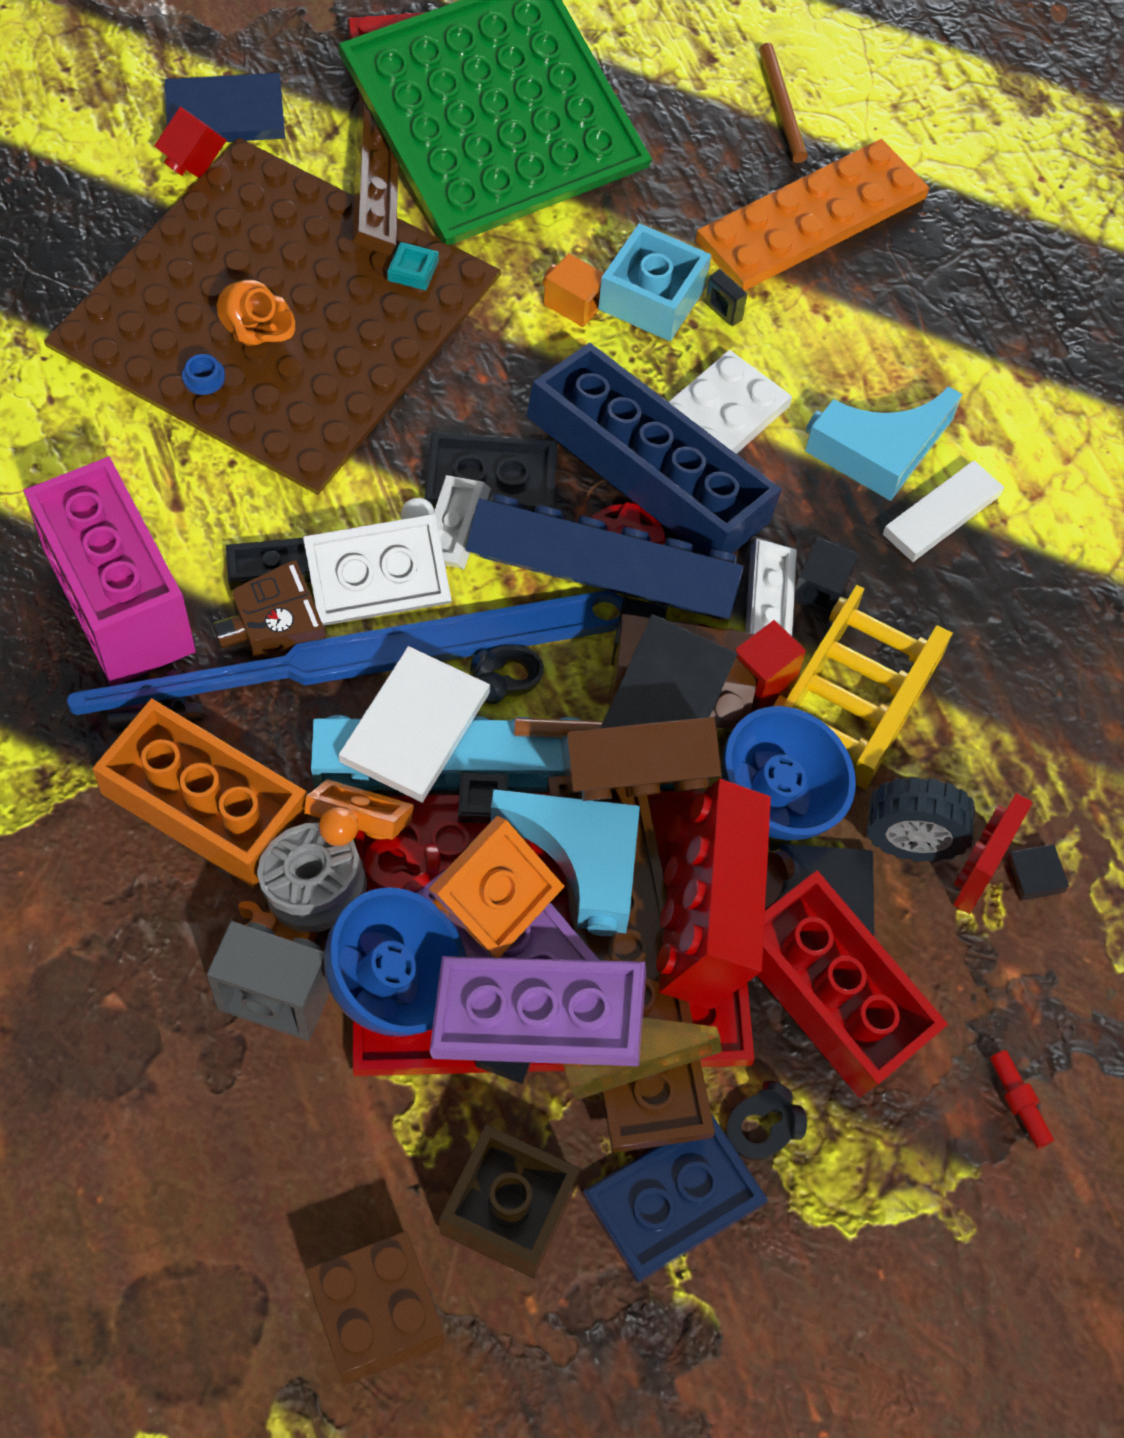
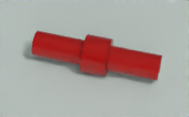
(1021, 1099)

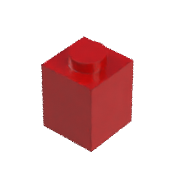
(189, 144)

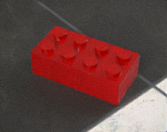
(715, 895)
(843, 986)

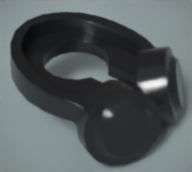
(495, 659)
(775, 1098)

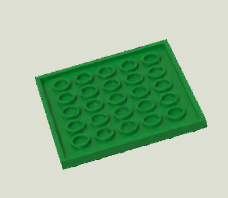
(493, 111)

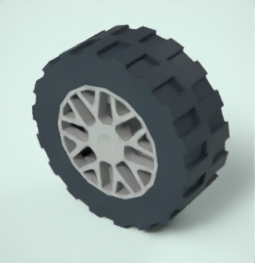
(921, 819)

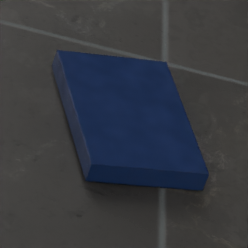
(231, 105)
(673, 1201)

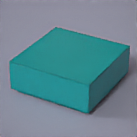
(413, 266)

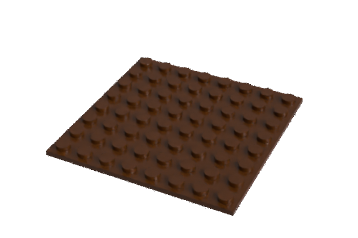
(355, 337)

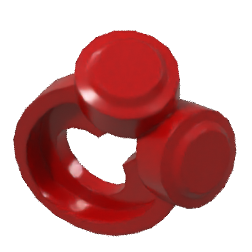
(424, 858)

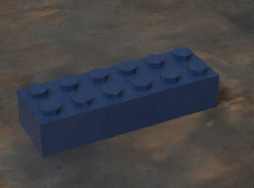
(652, 452)
(605, 559)

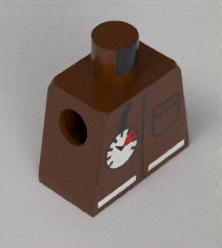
(272, 614)

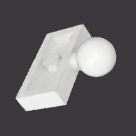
(453, 515)

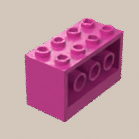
(111, 571)

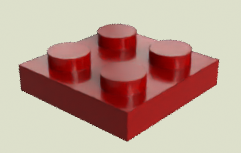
(989, 851)

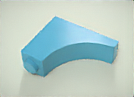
(878, 446)
(589, 843)

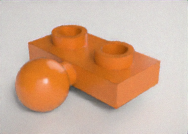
(351, 809)

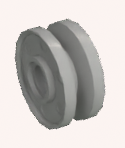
(316, 901)

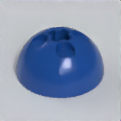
(796, 764)
(388, 960)

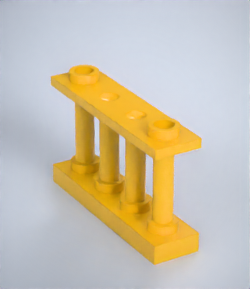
(903, 685)

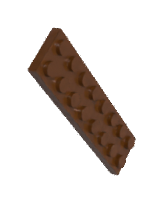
(675, 1102)

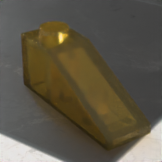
(662, 1048)

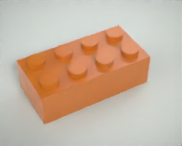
(199, 790)

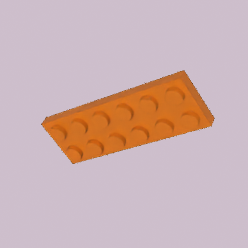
(811, 214)

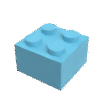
(654, 282)

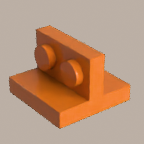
(495, 888)

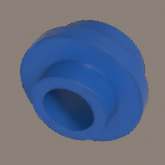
(203, 374)

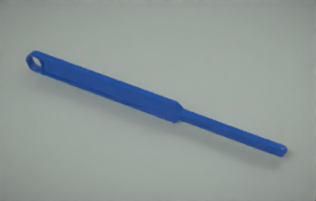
(375, 650)

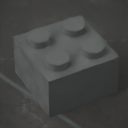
(269, 979)

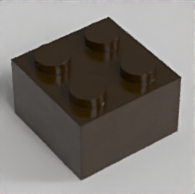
(509, 1201)

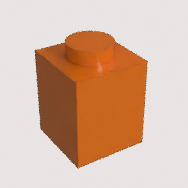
(573, 289)

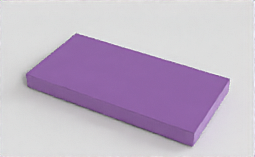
(539, 1011)

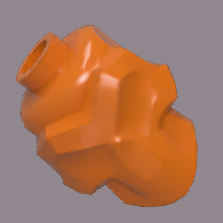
(254, 313)

